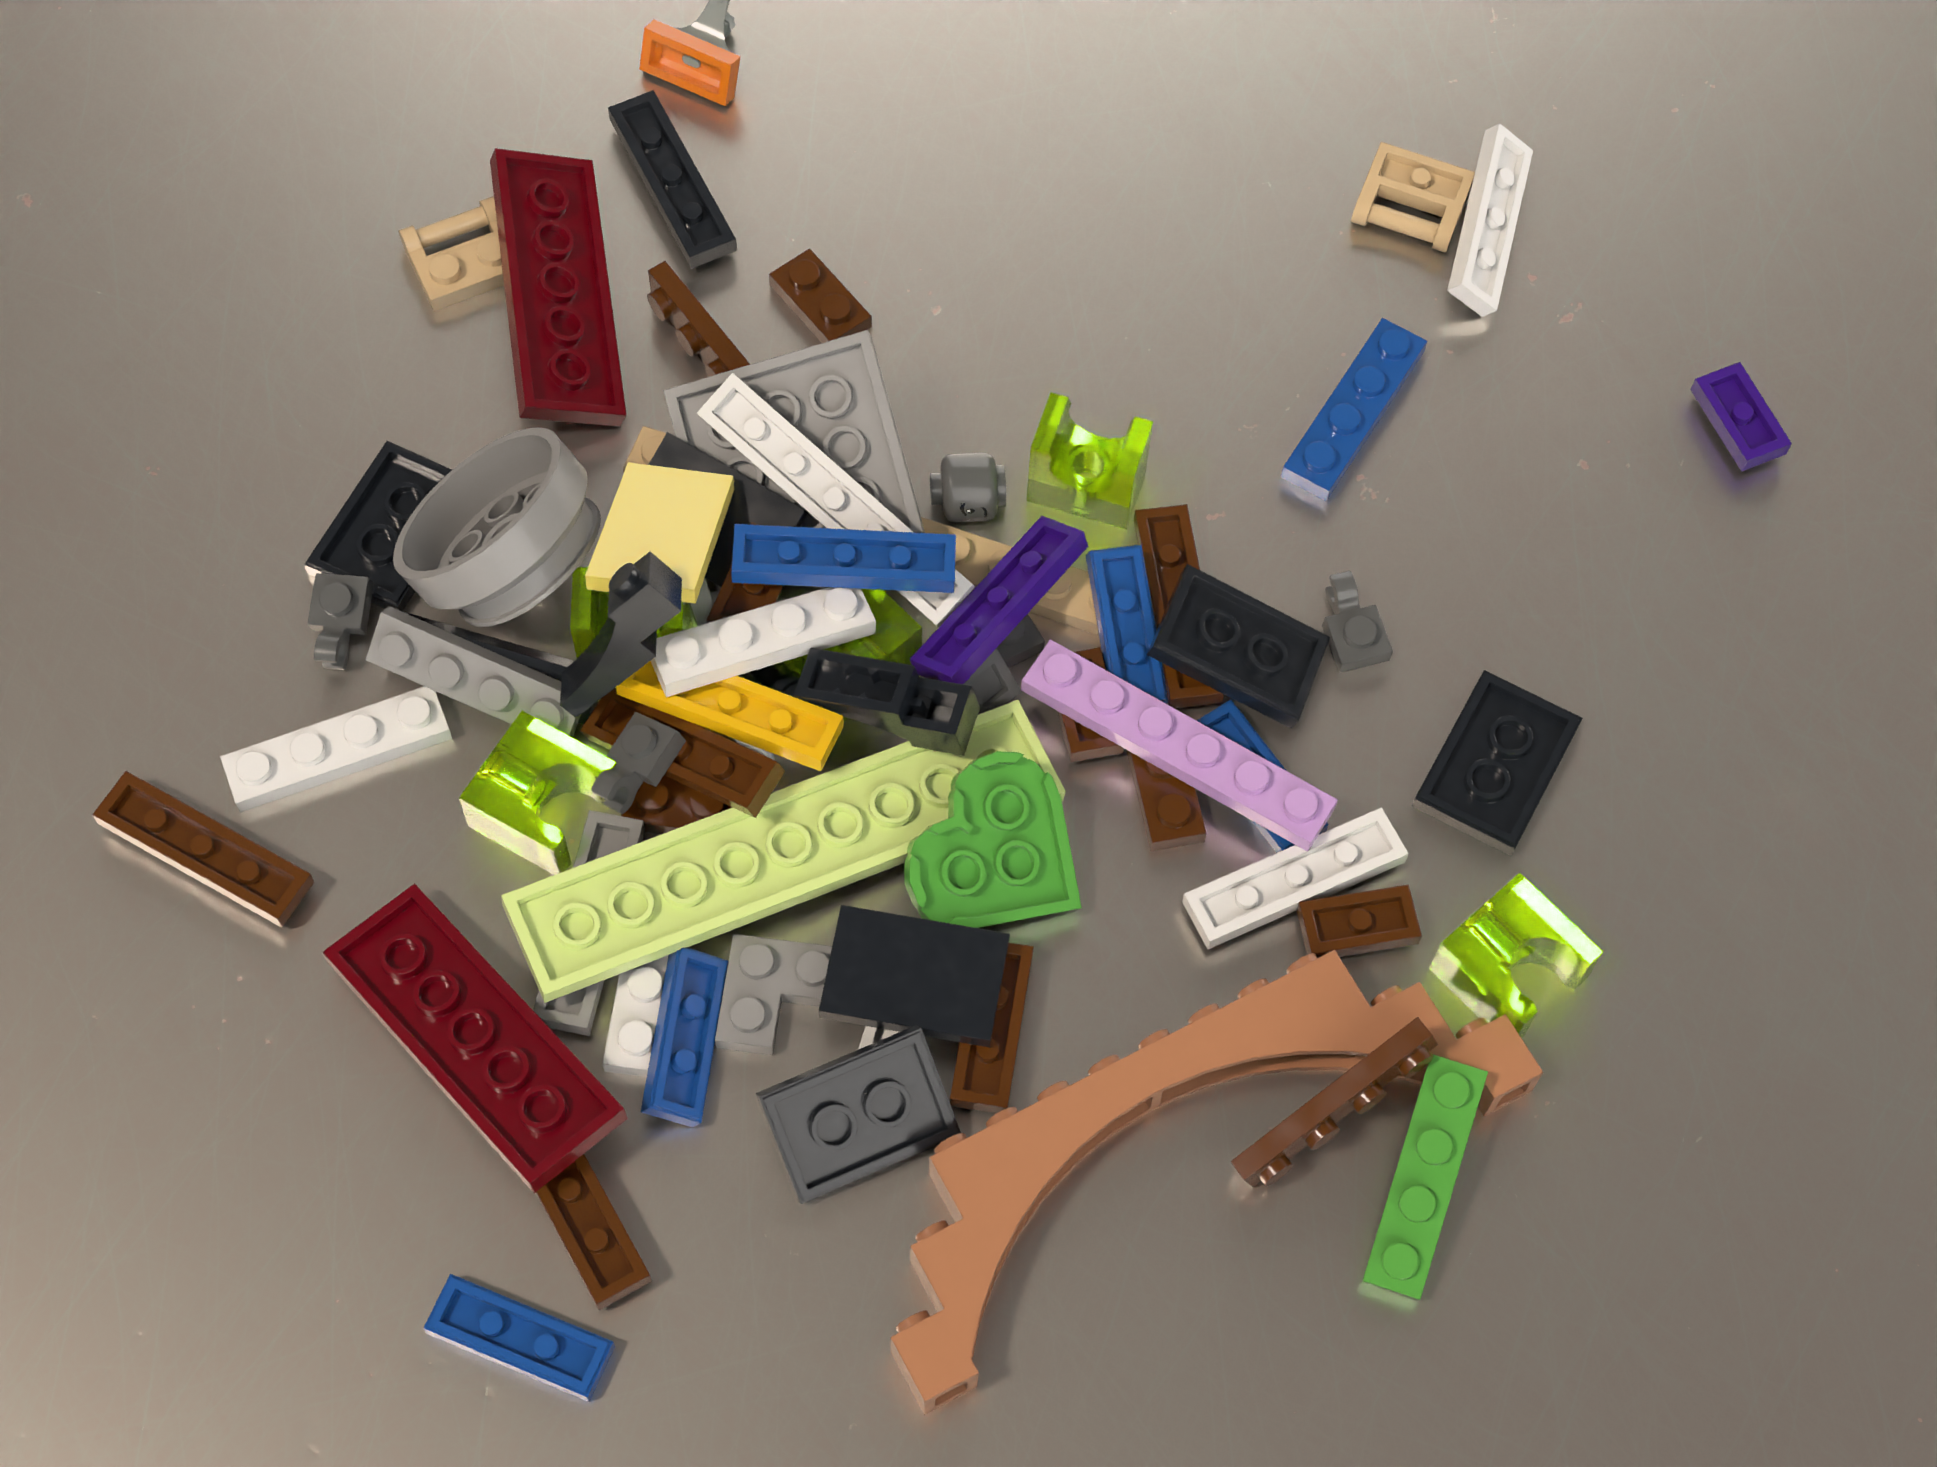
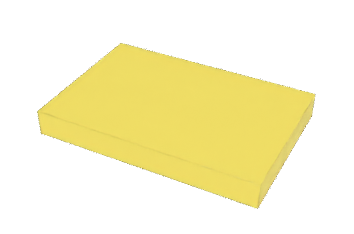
(667, 513)

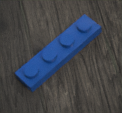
(1353, 409)
(844, 558)

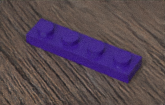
(999, 602)

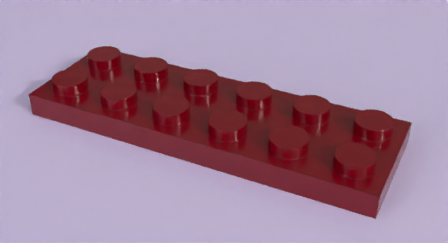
(557, 289)
(475, 1037)

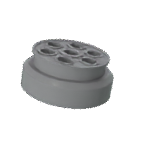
(500, 529)

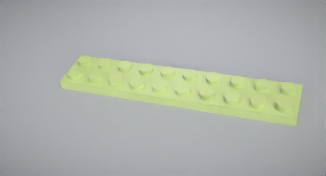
(744, 867)

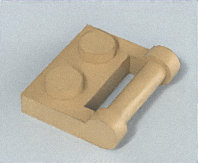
(1417, 183)
(461, 269)

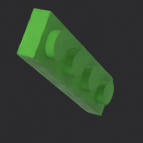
(1425, 1177)

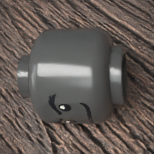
(969, 487)

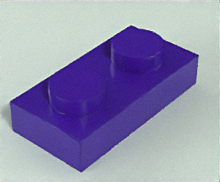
(1740, 416)

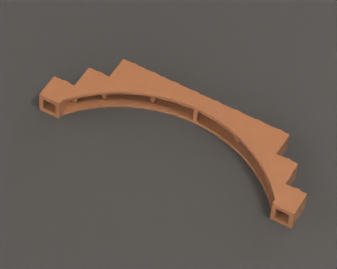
(1005, 1171)

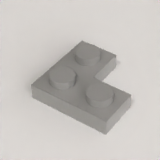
(757, 982)

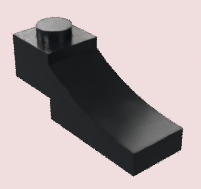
(639, 603)
(891, 698)

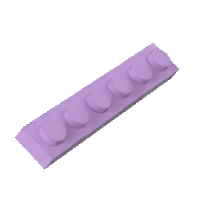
(1179, 745)

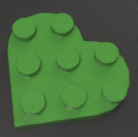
(999, 850)

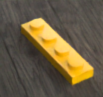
(746, 714)

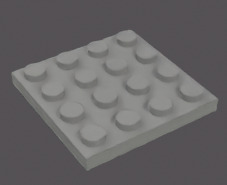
(830, 397)

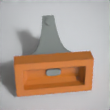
(695, 54)

